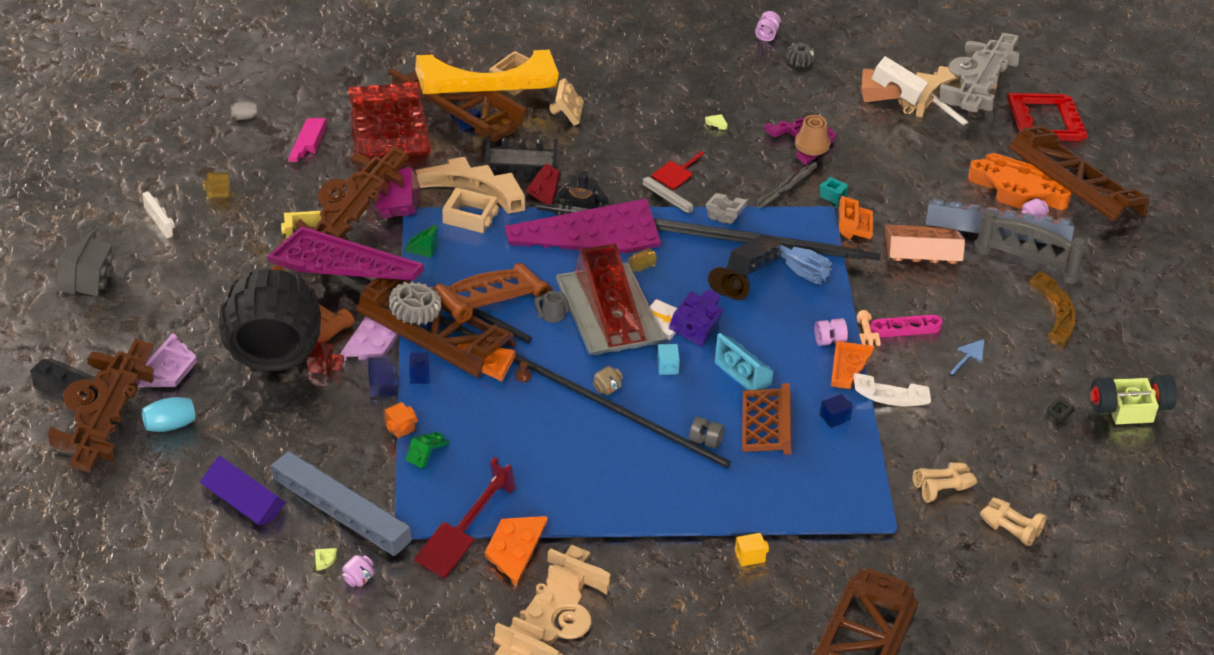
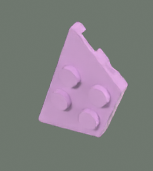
(369, 341)
(170, 363)

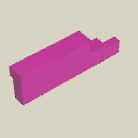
(309, 138)

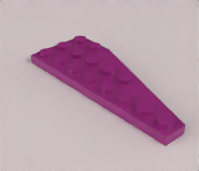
(625, 224)
(326, 254)

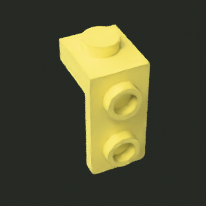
(310, 218)

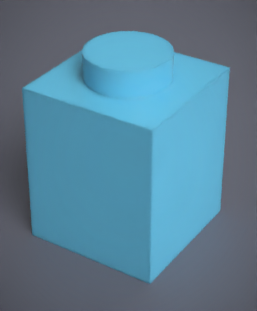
(668, 359)

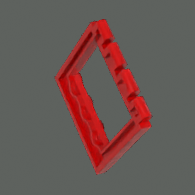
(1066, 106)

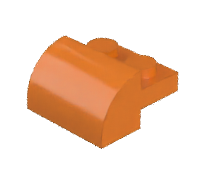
(854, 219)

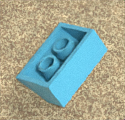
(742, 364)

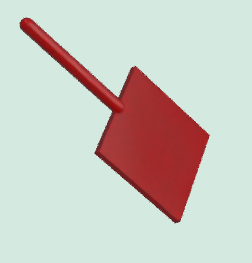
(673, 174)

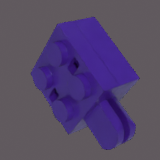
(697, 316)

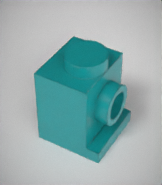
(833, 190)

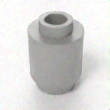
(244, 110)

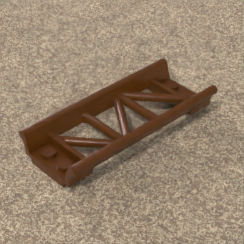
(496, 126)
(1110, 200)
(374, 305)
(877, 589)

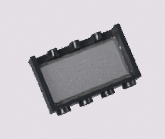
(521, 161)

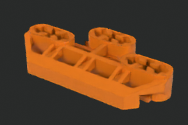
(1017, 182)

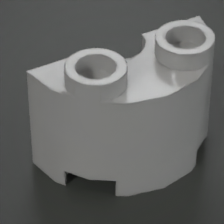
(723, 209)

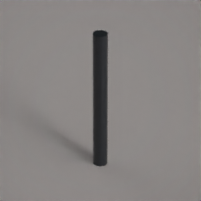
(492, 320)

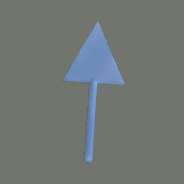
(974, 350)

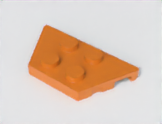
(514, 544)

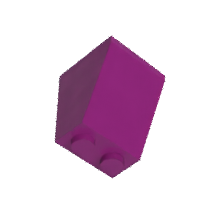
(400, 200)

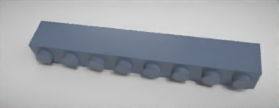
(969, 218)
(342, 503)

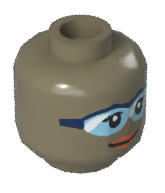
(607, 380)

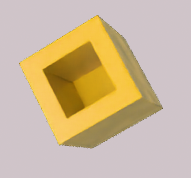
(751, 549)

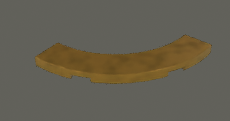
(1062, 306)

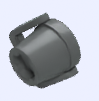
(553, 308)

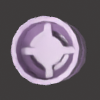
(768, 26)
(830, 332)

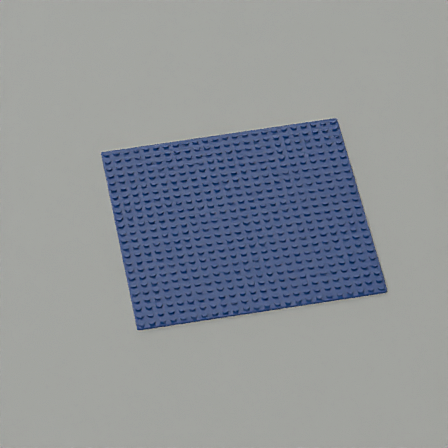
(601, 470)

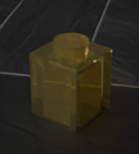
(217, 185)

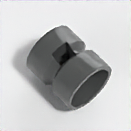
(713, 434)

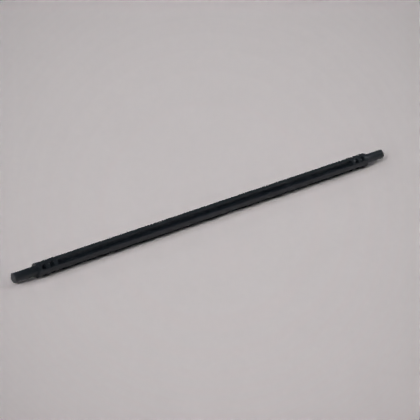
(734, 235)

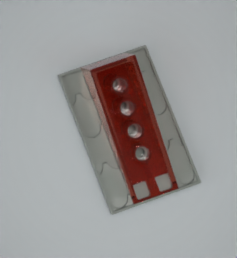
(608, 302)

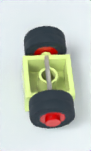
(1133, 398)

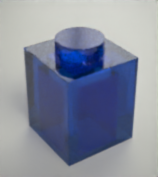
(419, 368)
(836, 410)

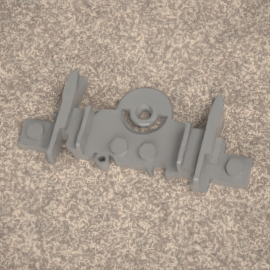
(978, 81)

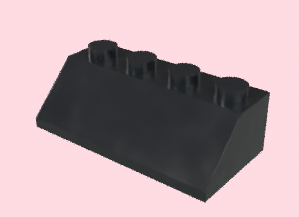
(56, 376)

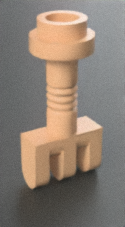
(864, 317)

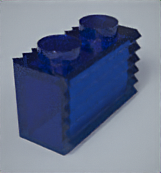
(381, 376)

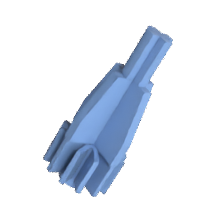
(807, 263)

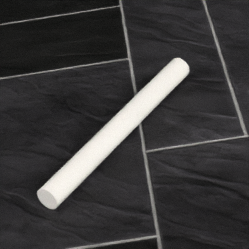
(949, 110)

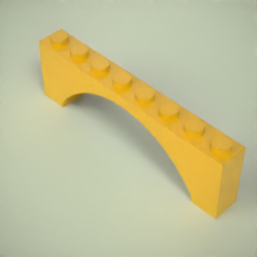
(439, 77)

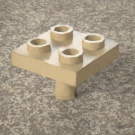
(568, 102)

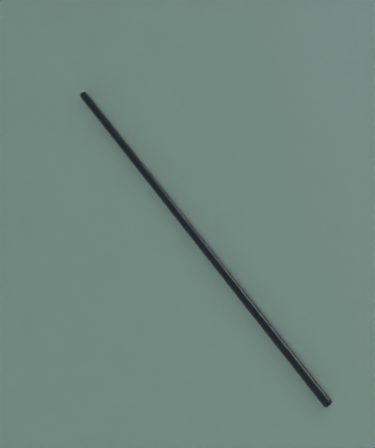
(593, 396)

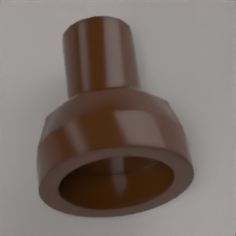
(523, 374)

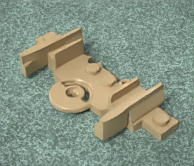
(556, 598)

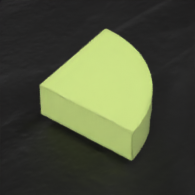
(717, 121)
(325, 557)

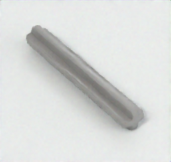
(668, 195)

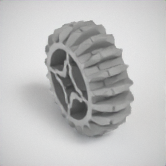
(415, 303)

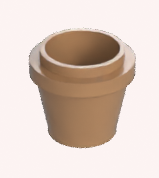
(813, 136)

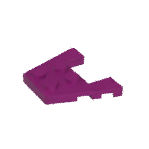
(794, 128)

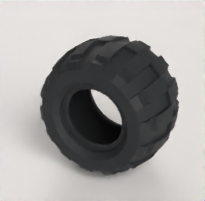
(270, 320)

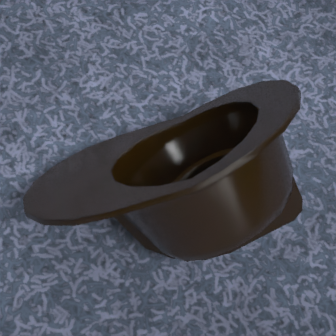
(729, 283)

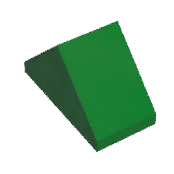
(424, 243)

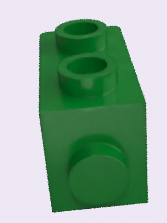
(422, 446)

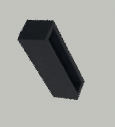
(754, 255)

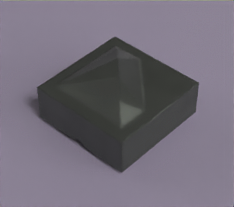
(1060, 410)

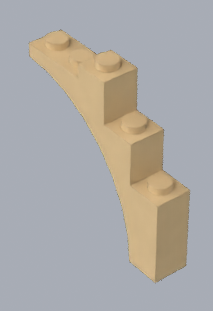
(934, 82)
(478, 179)

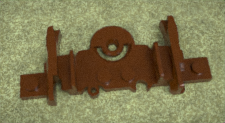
(361, 188)
(115, 380)

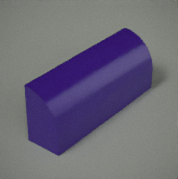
(242, 491)

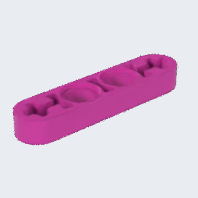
(932, 325)

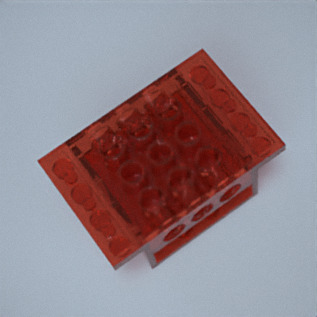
(388, 118)

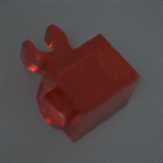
(322, 358)

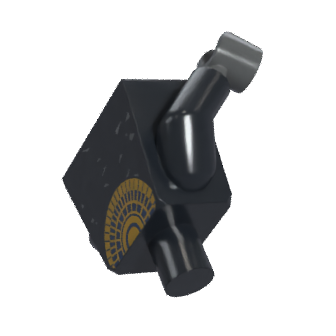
(583, 192)

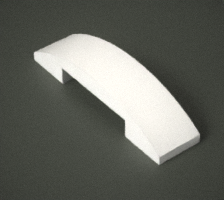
(891, 395)

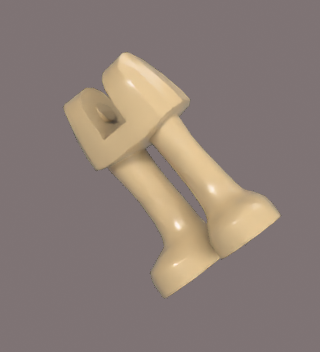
(930, 480)
(999, 512)

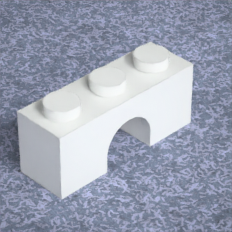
(910, 84)

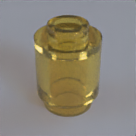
(642, 260)

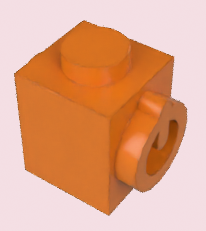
(400, 419)

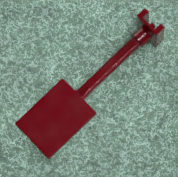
(451, 543)

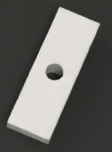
(158, 214)

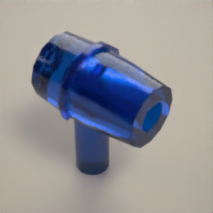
(464, 126)

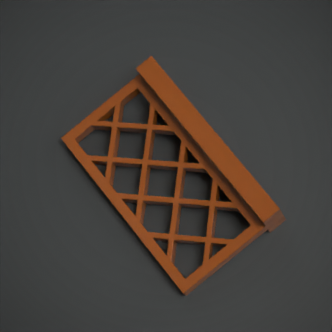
(781, 418)

